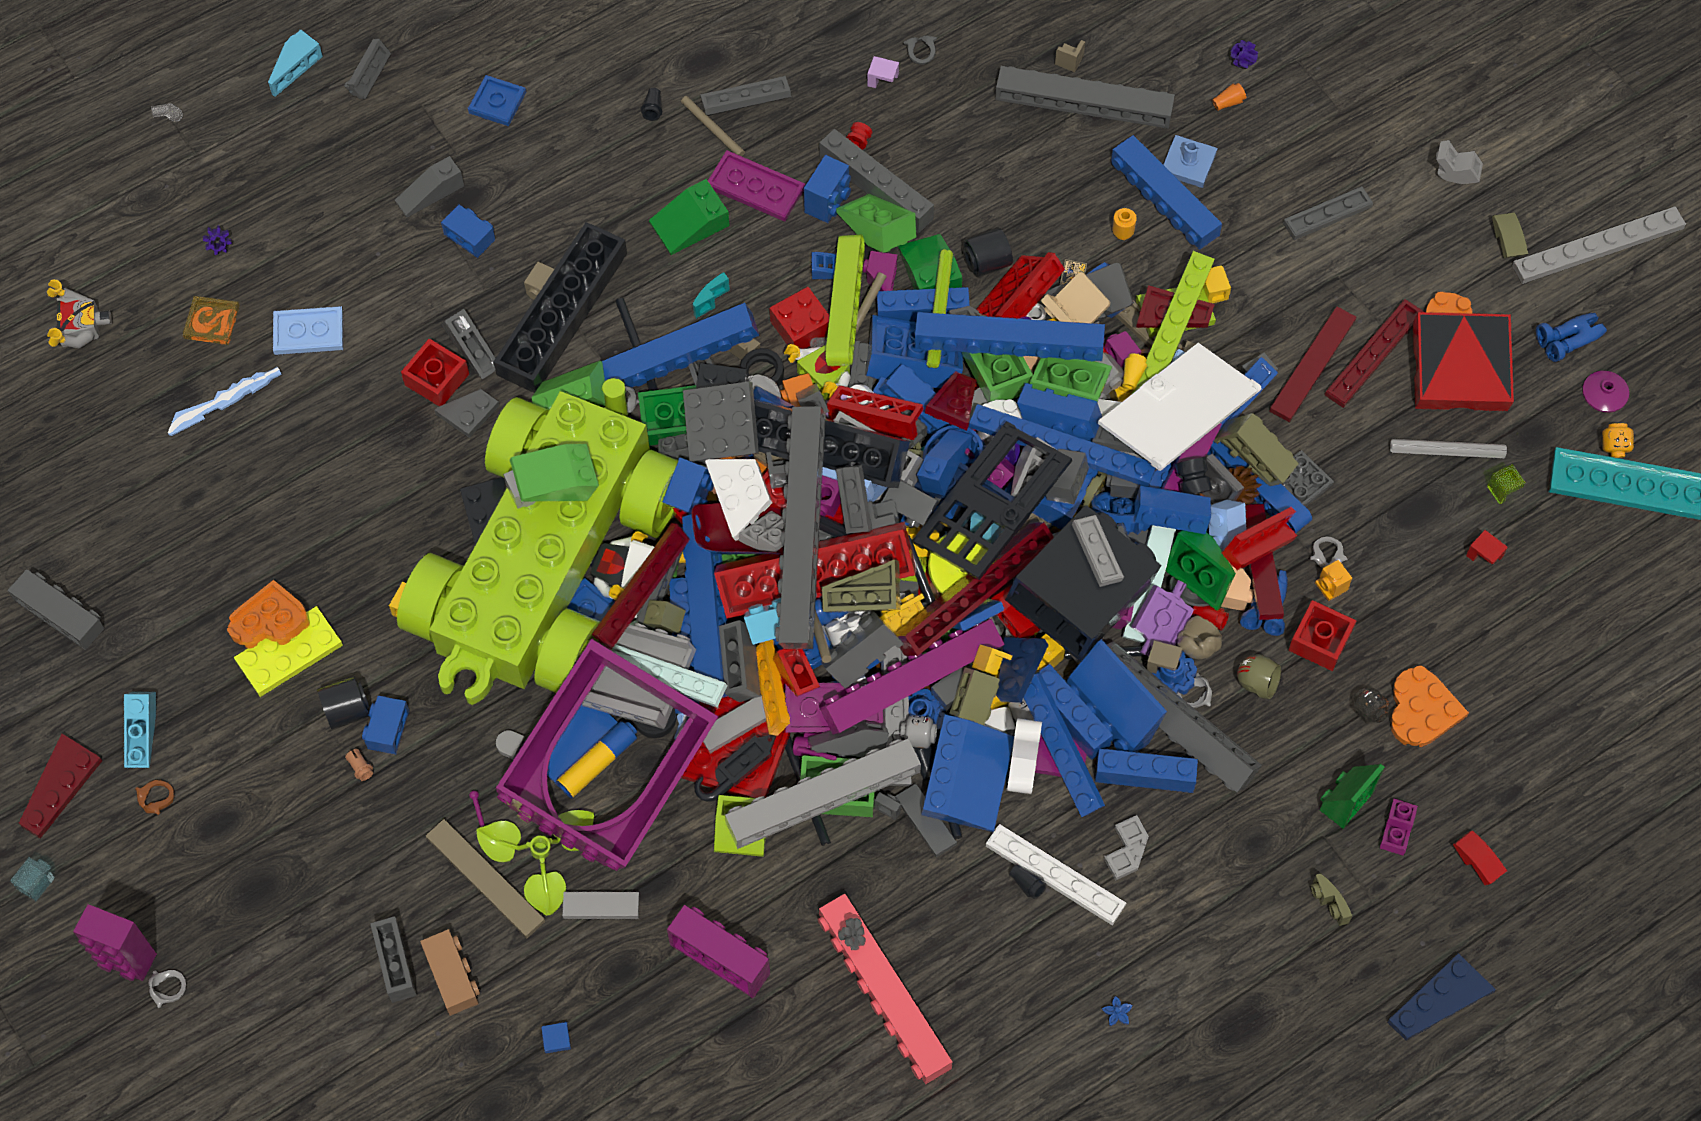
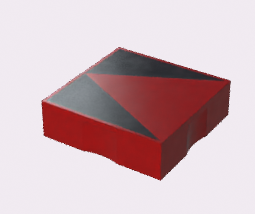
(1463, 361)

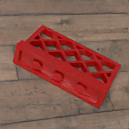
(1029, 290)

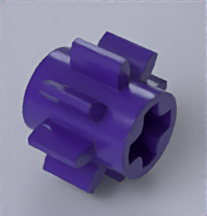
(1244, 54)
(221, 245)

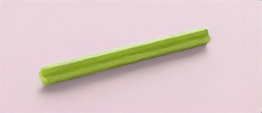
(941, 297)

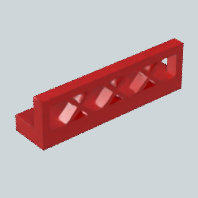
(870, 415)
(1260, 540)

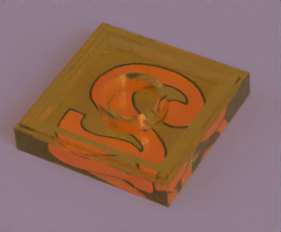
(211, 320)

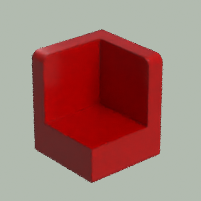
(1487, 547)

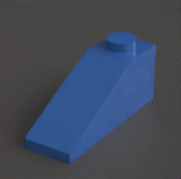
(943, 462)

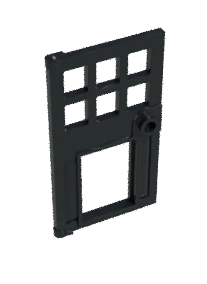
(989, 505)

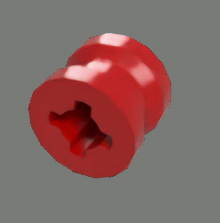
(859, 134)

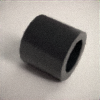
(987, 252)
(344, 702)

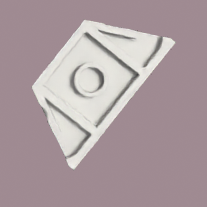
(740, 491)

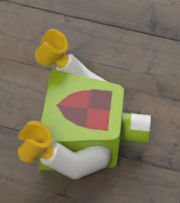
(814, 362)

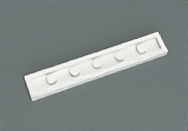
(1056, 874)

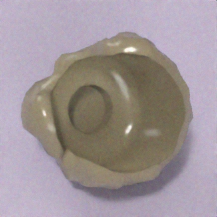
(1199, 638)

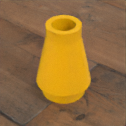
(1133, 370)

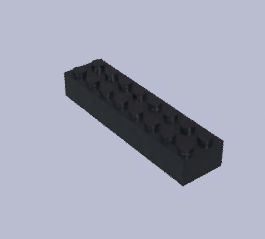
(560, 307)
(844, 445)

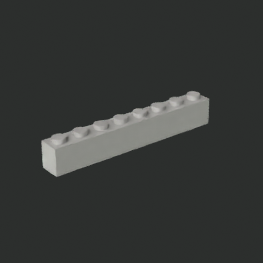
(822, 793)

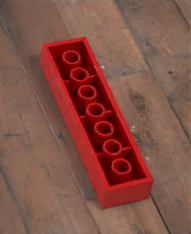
(757, 578)

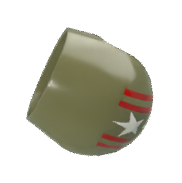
(1255, 675)

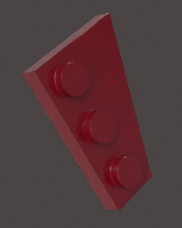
(1157, 304)
(953, 401)

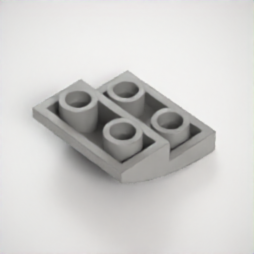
(764, 533)

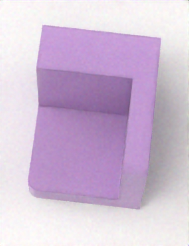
(883, 70)

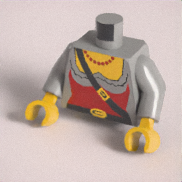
(76, 318)

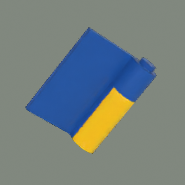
(587, 749)

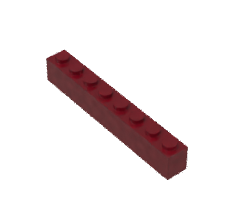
(971, 592)

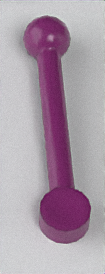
(474, 796)

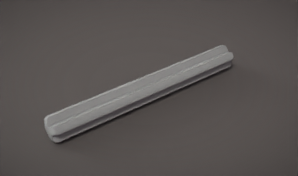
(1448, 448)

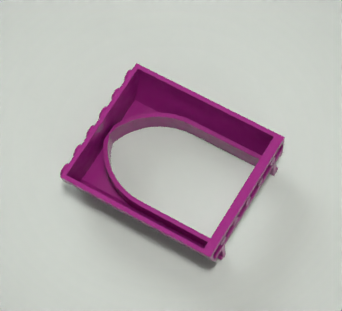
(525, 781)

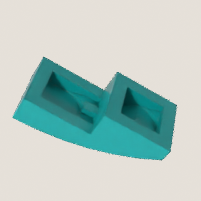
(706, 298)

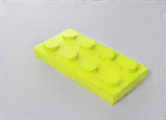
(273, 664)

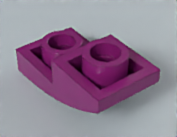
(1398, 827)

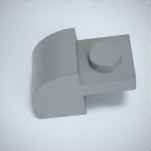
(1458, 167)

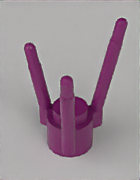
(802, 748)

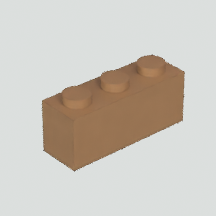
(450, 972)

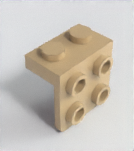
(1077, 302)

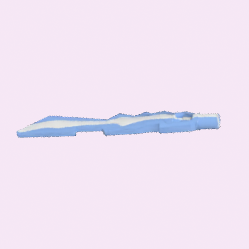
(223, 399)

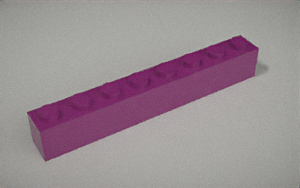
(908, 677)

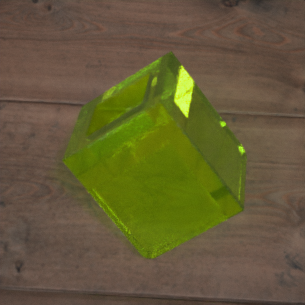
(1505, 482)

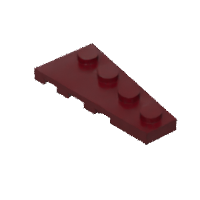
(59, 783)

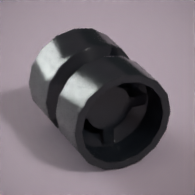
(1193, 476)

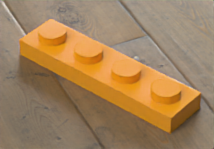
(771, 689)

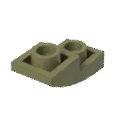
(1510, 234)
(1327, 893)

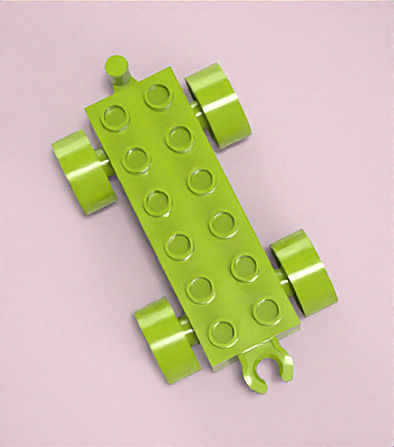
(512, 596)

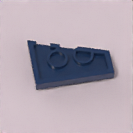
(1019, 671)

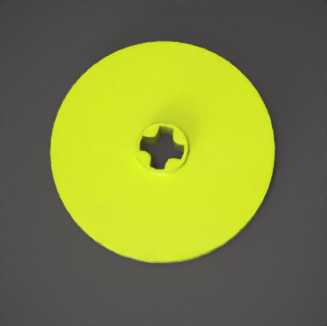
(945, 574)

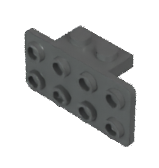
(1111, 283)

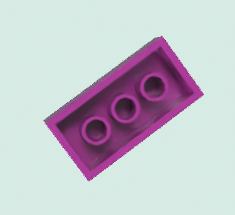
(114, 943)
(719, 951)

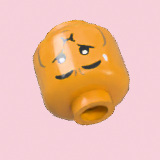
(1618, 440)

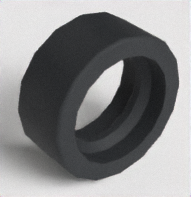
(764, 355)

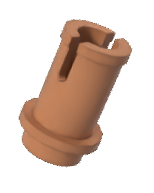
(362, 770)

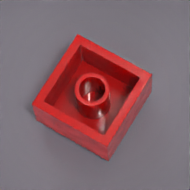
(800, 318)
(435, 373)
(1322, 635)

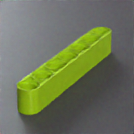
(845, 300)

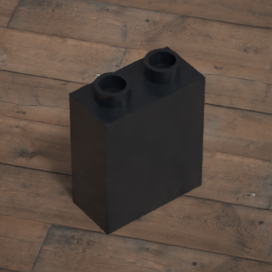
(1062, 592)

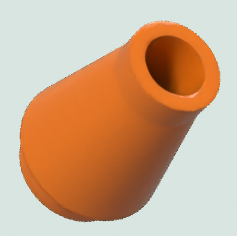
(1229, 97)

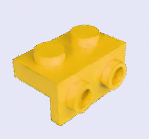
(910, 608)

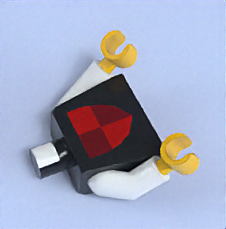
(610, 564)

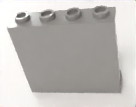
(627, 700)

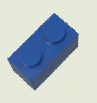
(468, 230)
(386, 724)

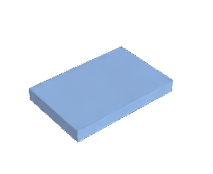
(307, 330)

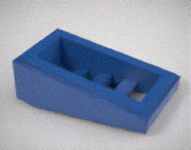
(825, 259)

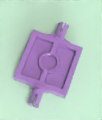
(1162, 616)

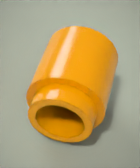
(1124, 223)

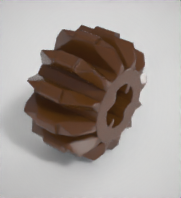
(1249, 483)

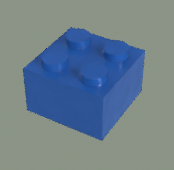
(827, 189)
(688, 486)

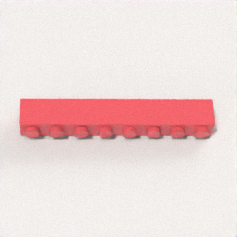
(887, 994)

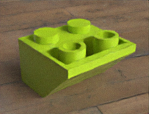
(723, 840)

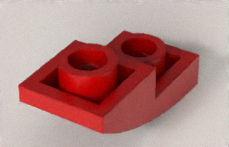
(1480, 855)

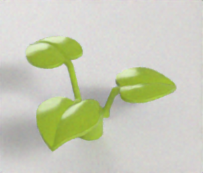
(544, 890)

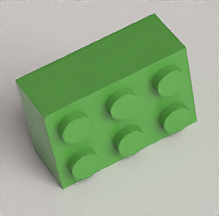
(999, 375)
(814, 765)

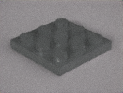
(720, 421)

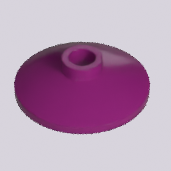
(1601, 398)

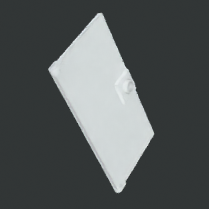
(1179, 406)

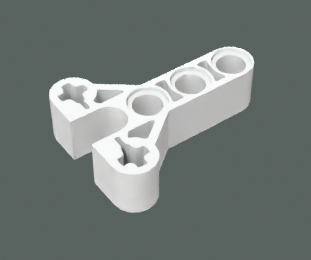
(1024, 756)

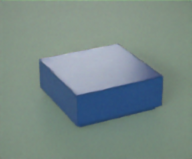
(556, 1037)

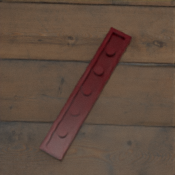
(1373, 354)
(1313, 364)
(1264, 573)
(641, 586)

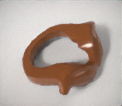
(157, 806)

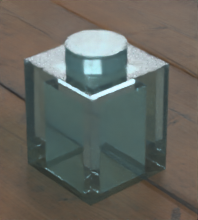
(33, 878)

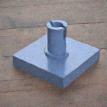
(1190, 160)

